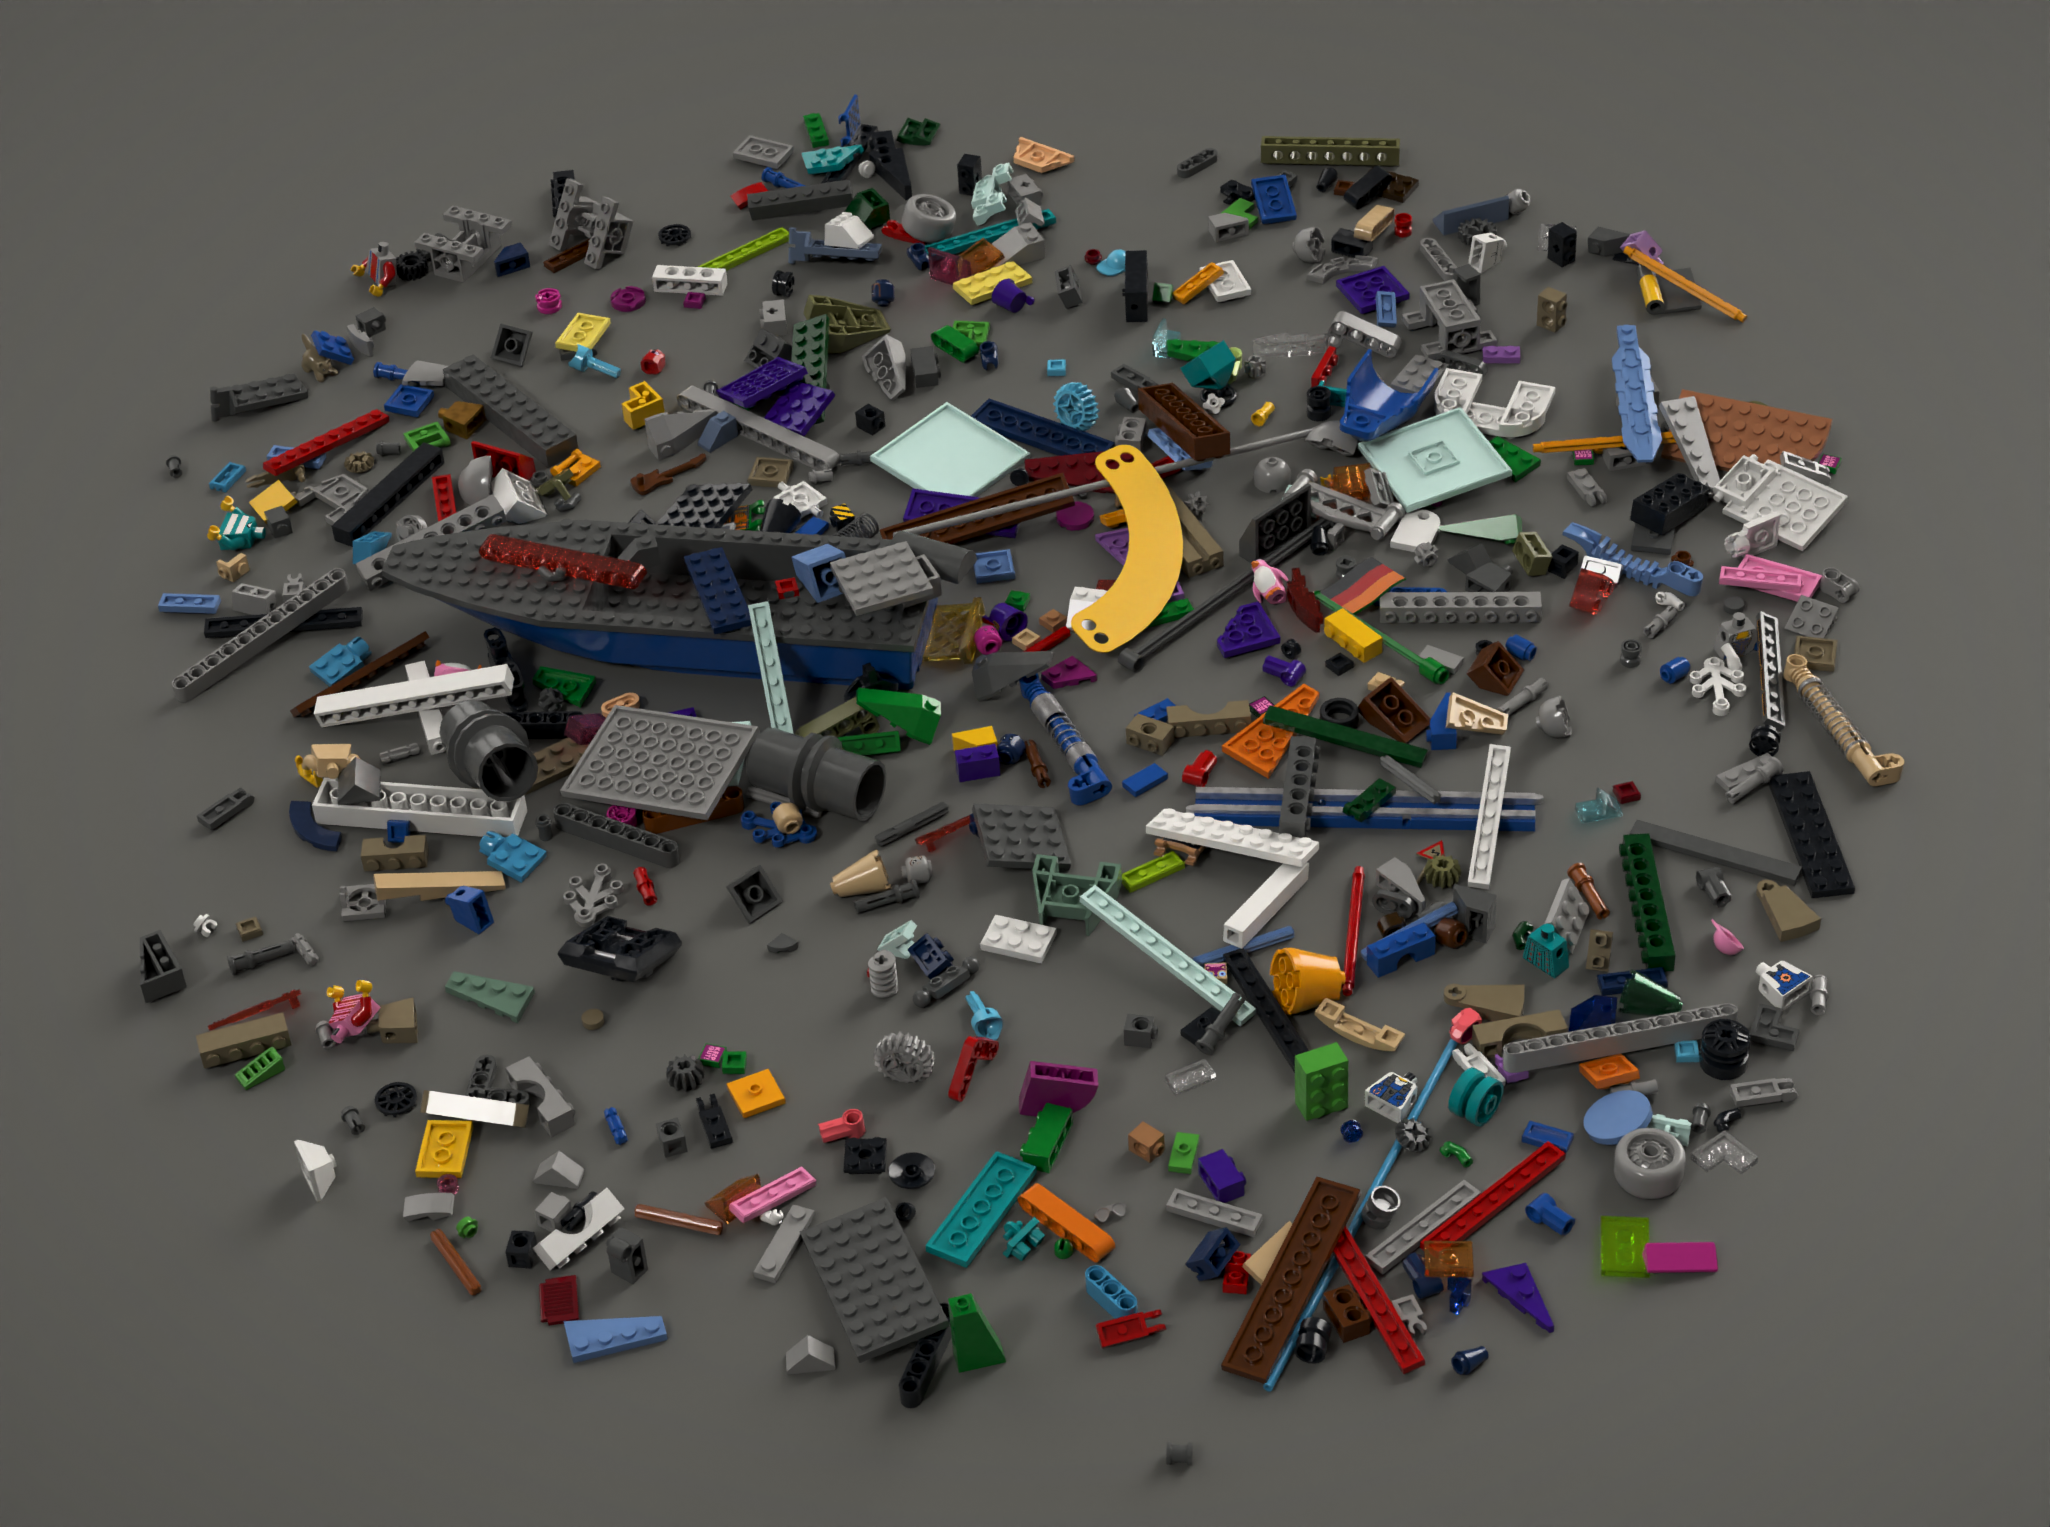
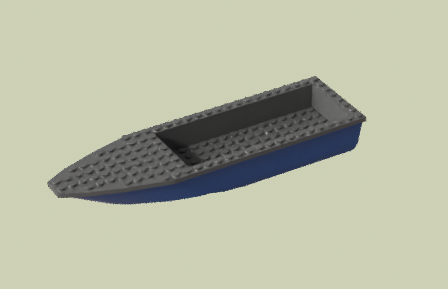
(663, 618)

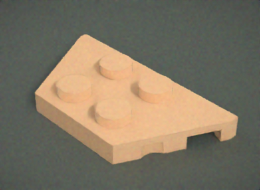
(1039, 156)

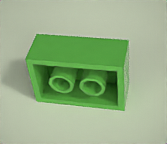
(1321, 1081)

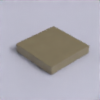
(770, 472)
(1818, 652)

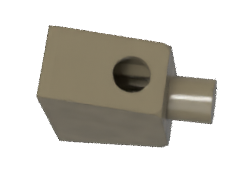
(396, 1022)

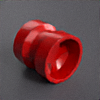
(1403, 225)

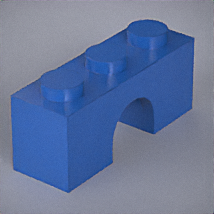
(1385, 954)

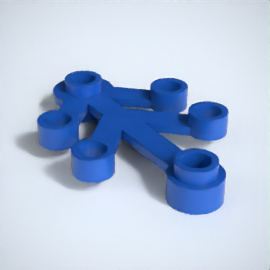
(749, 820)

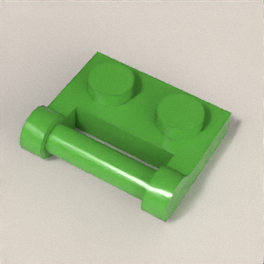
(427, 434)

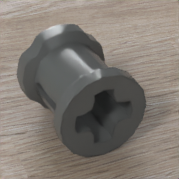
(1179, 1453)

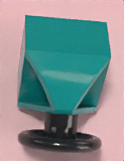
(1212, 372)

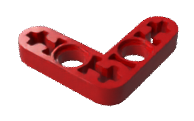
(972, 1050)

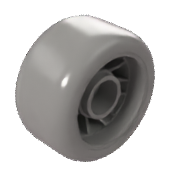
(928, 218)
(1649, 1163)

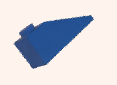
(1438, 735)

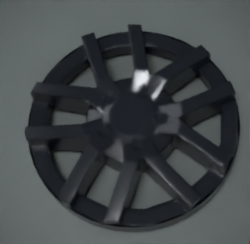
(674, 236)
(395, 1099)

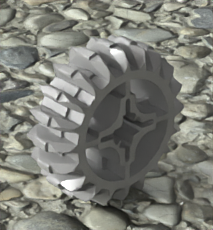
(904, 1058)

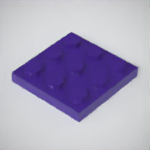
(1362, 288)
(800, 407)

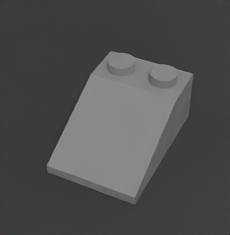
(1020, 245)

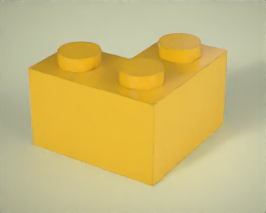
(642, 404)

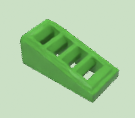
(267, 1065)

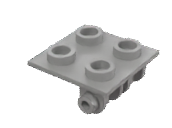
(1811, 617)

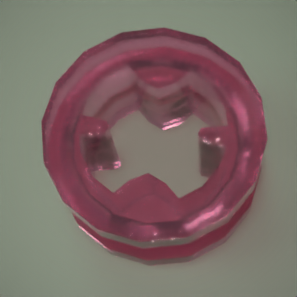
(448, 1179)

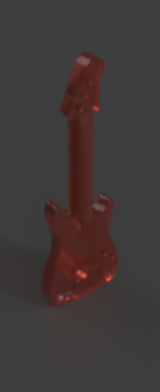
(930, 837)
(259, 1008)

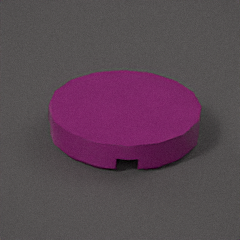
(628, 299)
(1075, 517)

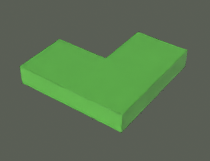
(1242, 208)
(974, 330)

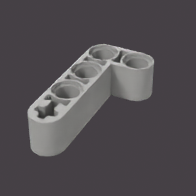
(1364, 334)

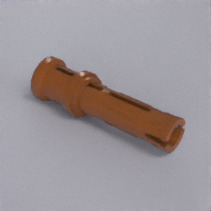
(1585, 885)

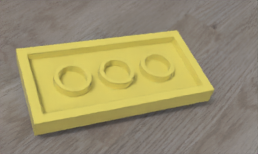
(981, 285)

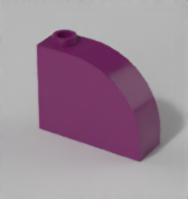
(1057, 1085)

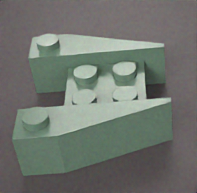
(1060, 893)

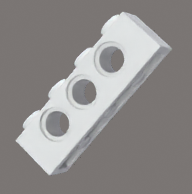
(689, 279)

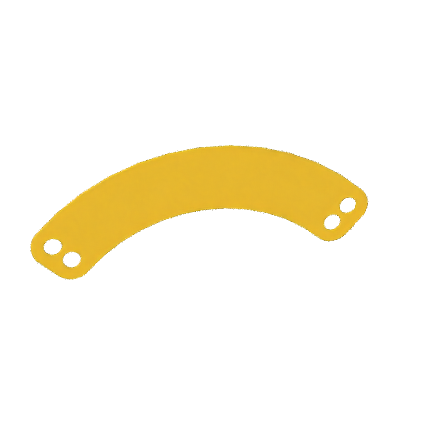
(1152, 554)

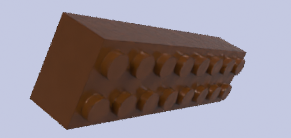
(1184, 421)

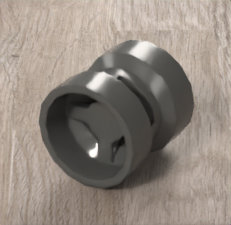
(1630, 653)

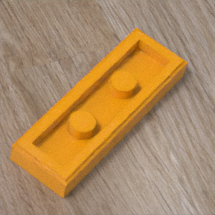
(1197, 283)

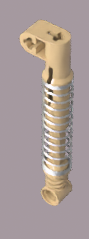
(1856, 747)

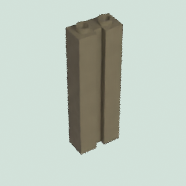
(1199, 548)

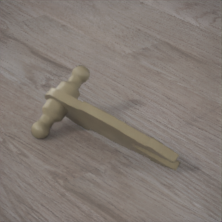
(268, 478)

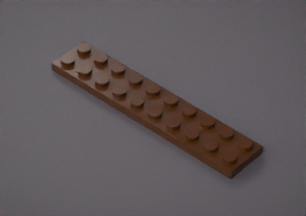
(982, 526)
(1291, 1280)

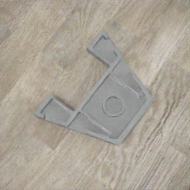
(339, 492)

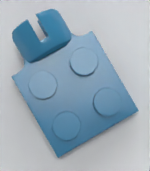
(341, 661)
(511, 854)

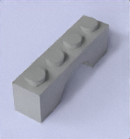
(553, 1112)

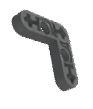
(485, 1091)

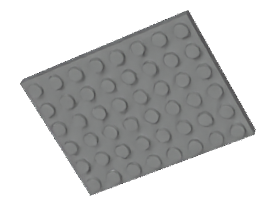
(660, 762)

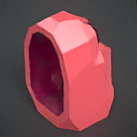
(1462, 1025)

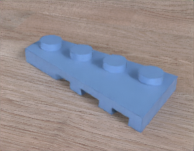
(608, 1336)

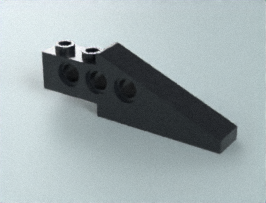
(890, 162)

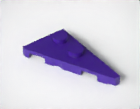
(1520, 1289)

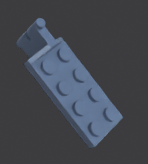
(806, 246)

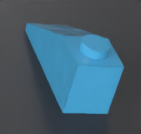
(369, 545)

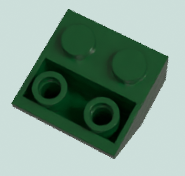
(870, 208)

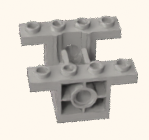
(595, 220)
(469, 248)
(1456, 317)

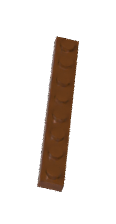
(368, 671)

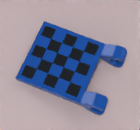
(851, 119)

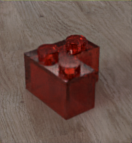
(1590, 590)

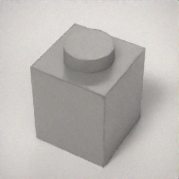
(552, 1211)

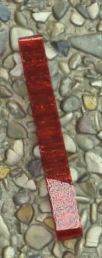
(577, 563)

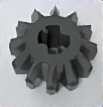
(685, 1072)

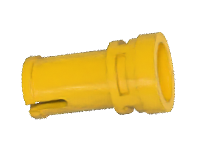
(1261, 415)

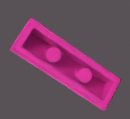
(1680, 1257)

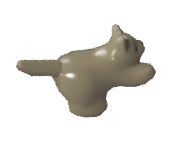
(314, 362)

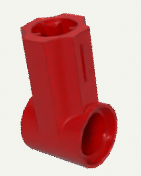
(1198, 772)

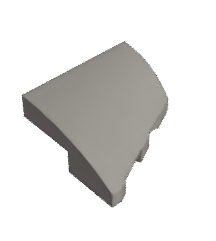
(425, 374)

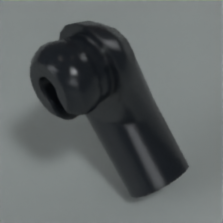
(1725, 1117)

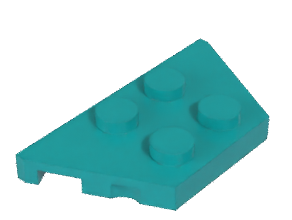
(829, 159)

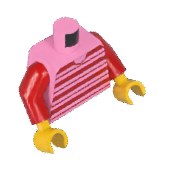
(352, 1012)

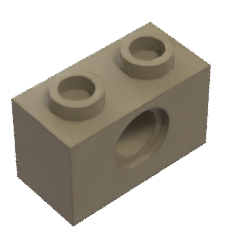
(1150, 734)

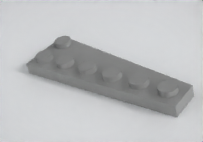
(1689, 433)

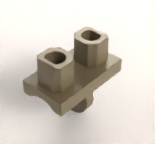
(1599, 950)

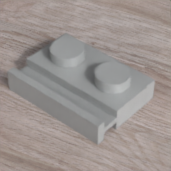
(1379, 488)

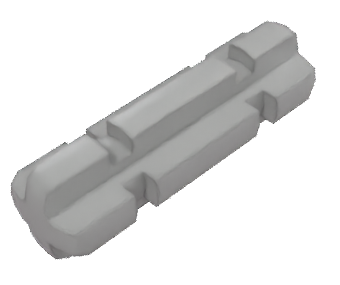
(399, 753)
(305, 949)

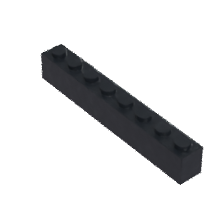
(388, 494)

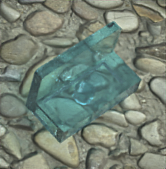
(1160, 338)

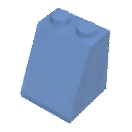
(815, 571)

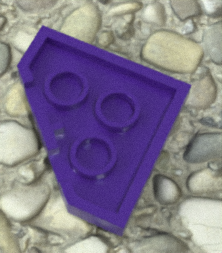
(1247, 631)

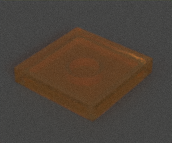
(982, 256)
(1448, 1259)

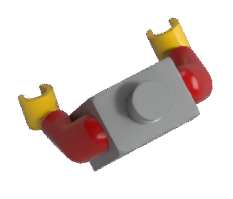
(380, 267)

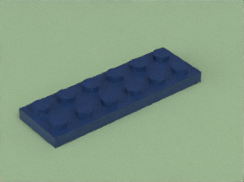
(718, 590)

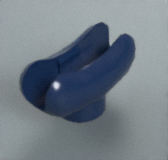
(918, 255)
(989, 354)

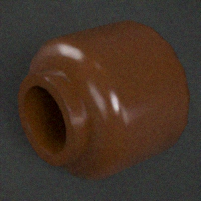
(1450, 933)

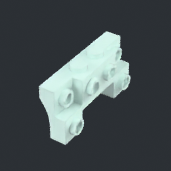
(988, 195)

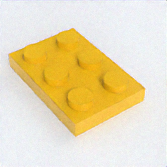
(444, 1148)

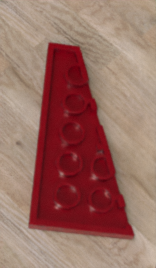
(1076, 468)

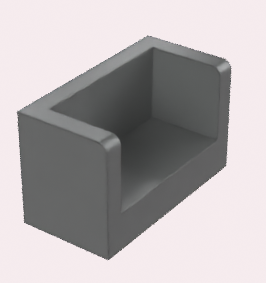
(1469, 282)

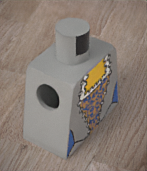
(1740, 635)

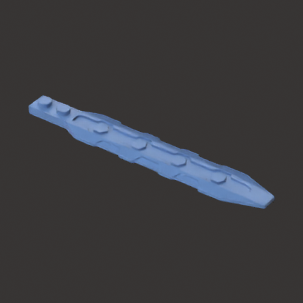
(1636, 396)

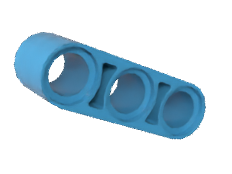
(1109, 1292)

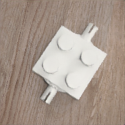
(803, 497)

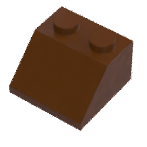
(1495, 670)

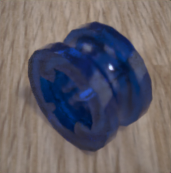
(1351, 1131)

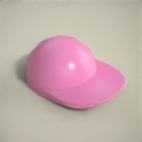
(1726, 941)

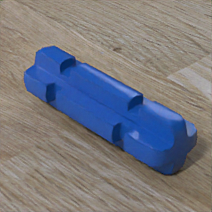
(615, 1125)

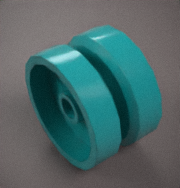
(1475, 1097)

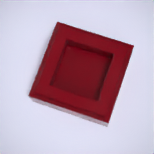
(1626, 792)

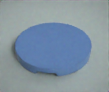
(1616, 1116)

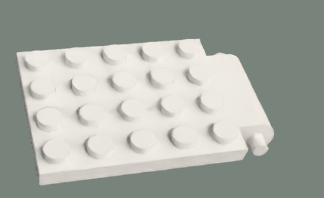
(1761, 488)

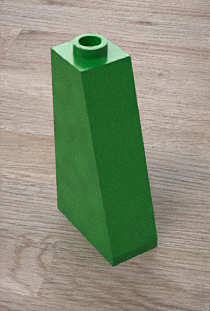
(972, 1335)

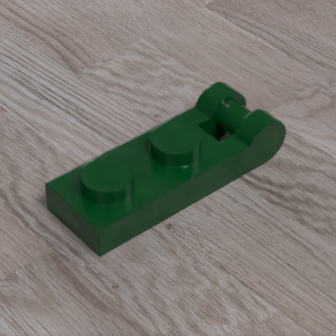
(1369, 800)

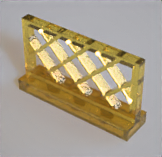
(966, 643)

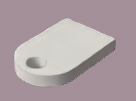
(1414, 530)

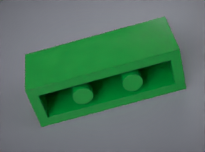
(1047, 1137)

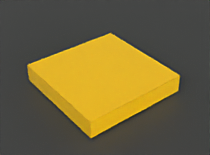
(273, 497)

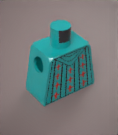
(1547, 950)

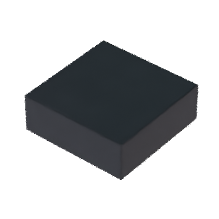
(1339, 664)

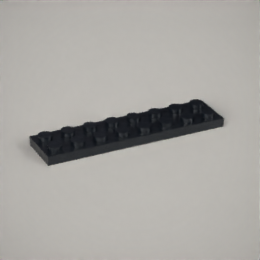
(1811, 835)

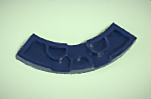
(309, 830)

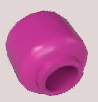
(987, 640)

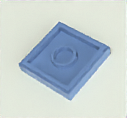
(994, 566)

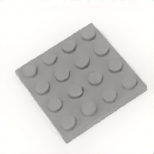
(881, 578)

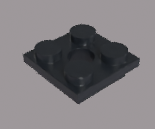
(859, 1148)

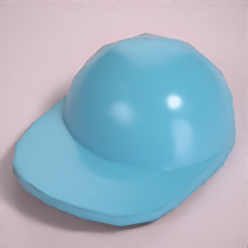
(1113, 264)

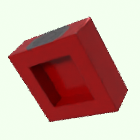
(787, 588)

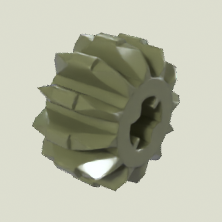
(1442, 871)

